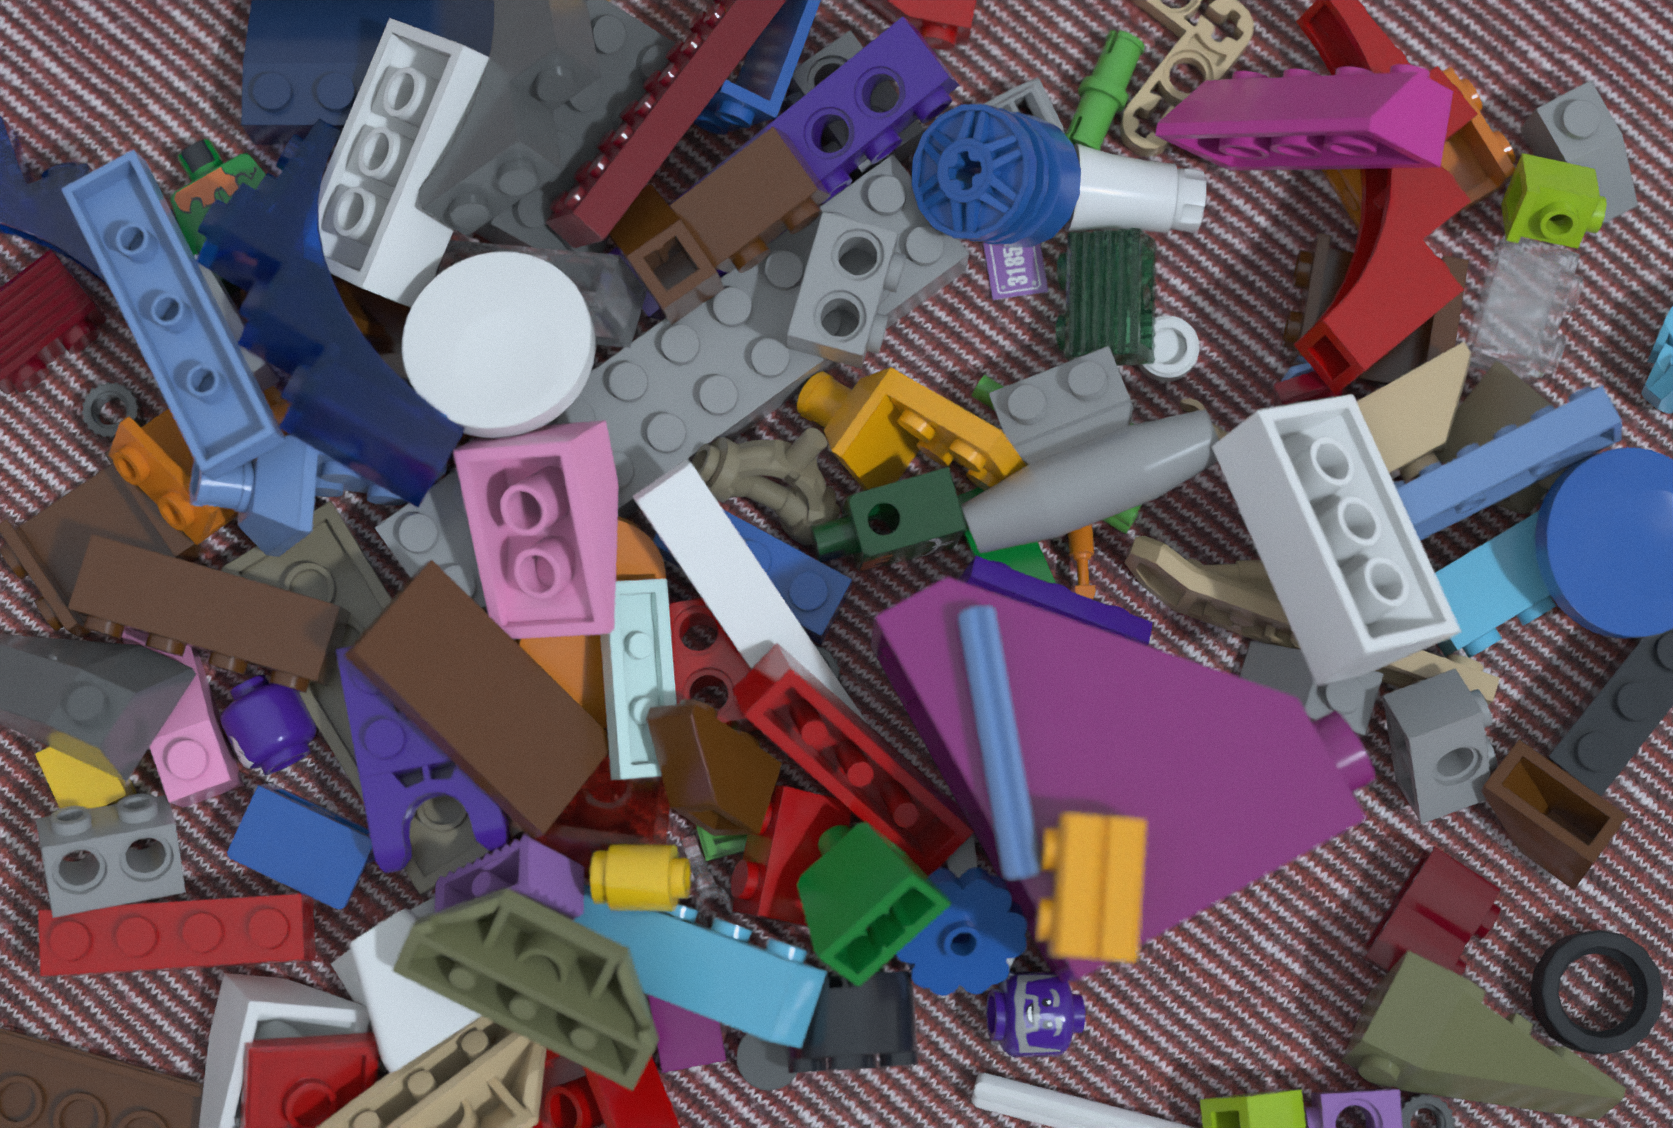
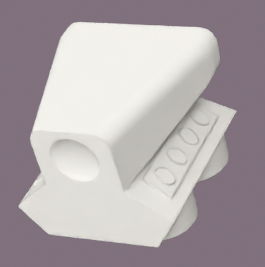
(401, 1012)

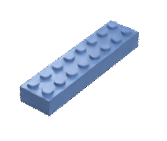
(173, 315)
(1510, 461)

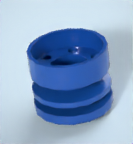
(995, 176)

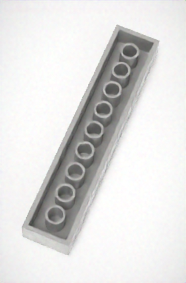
(708, 370)

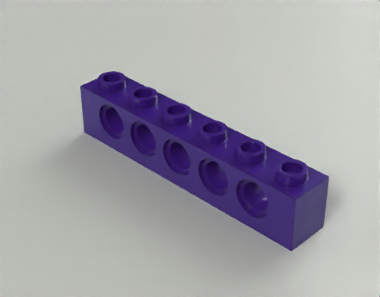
(846, 95)

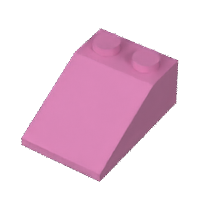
(544, 528)

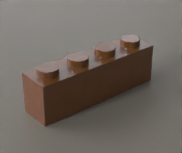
(208, 611)

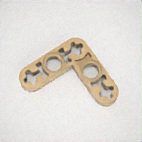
(1194, 47)

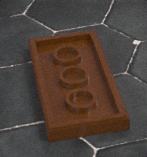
(480, 698)
(74, 1088)

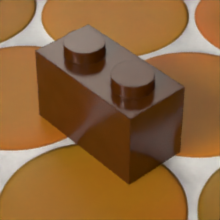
(752, 202)

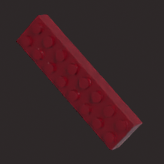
(658, 119)

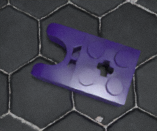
(403, 771)

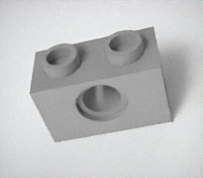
(1439, 744)

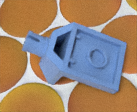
(279, 490)

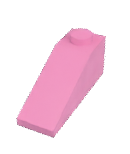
(192, 745)

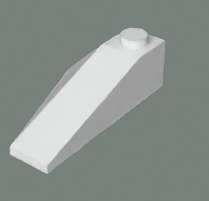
(264, 1009)

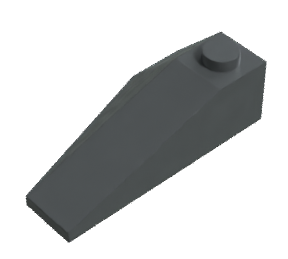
(89, 697)

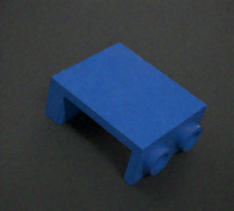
(763, 74)

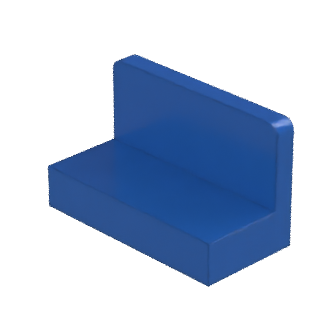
(302, 845)

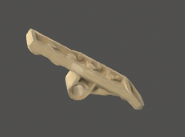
(1246, 603)

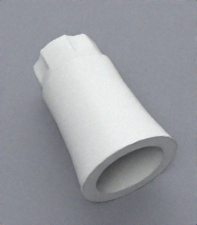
(1136, 194)

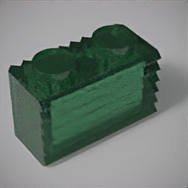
(1108, 295)

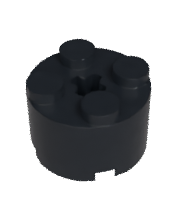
(858, 1024)

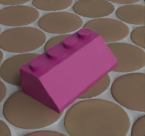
(1314, 120)

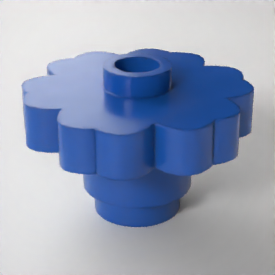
(970, 938)

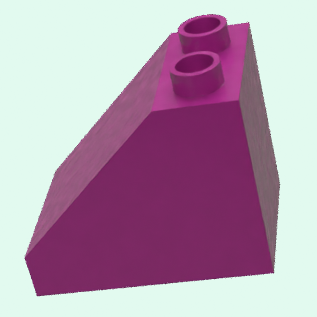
(1126, 731)

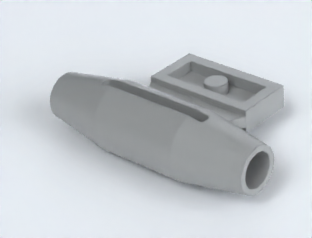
(1082, 454)

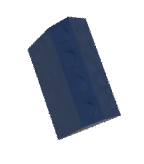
(313, 55)

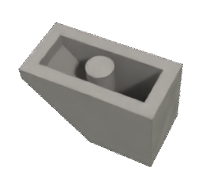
(1583, 133)
(1289, 673)

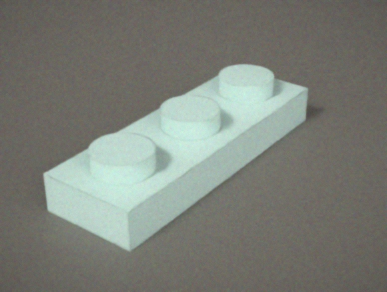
(637, 674)

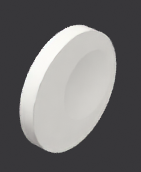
(499, 343)

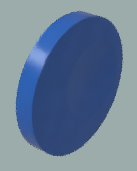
(1610, 542)

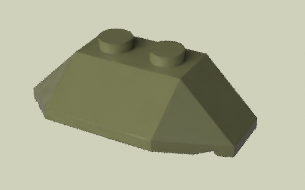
(537, 979)

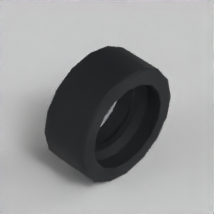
(1645, 980)

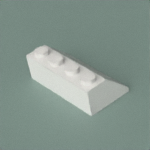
(389, 147)
(1334, 537)

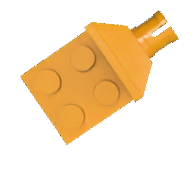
(891, 418)

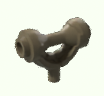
(736, 471)

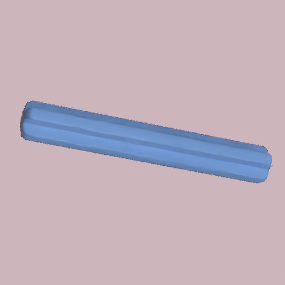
(999, 742)

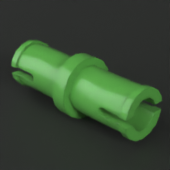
(1105, 89)

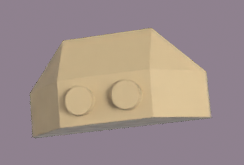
(1416, 413)
(467, 1081)

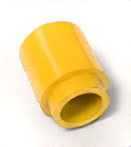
(639, 877)

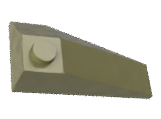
(1437, 1038)

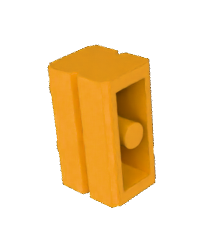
(1094, 887)

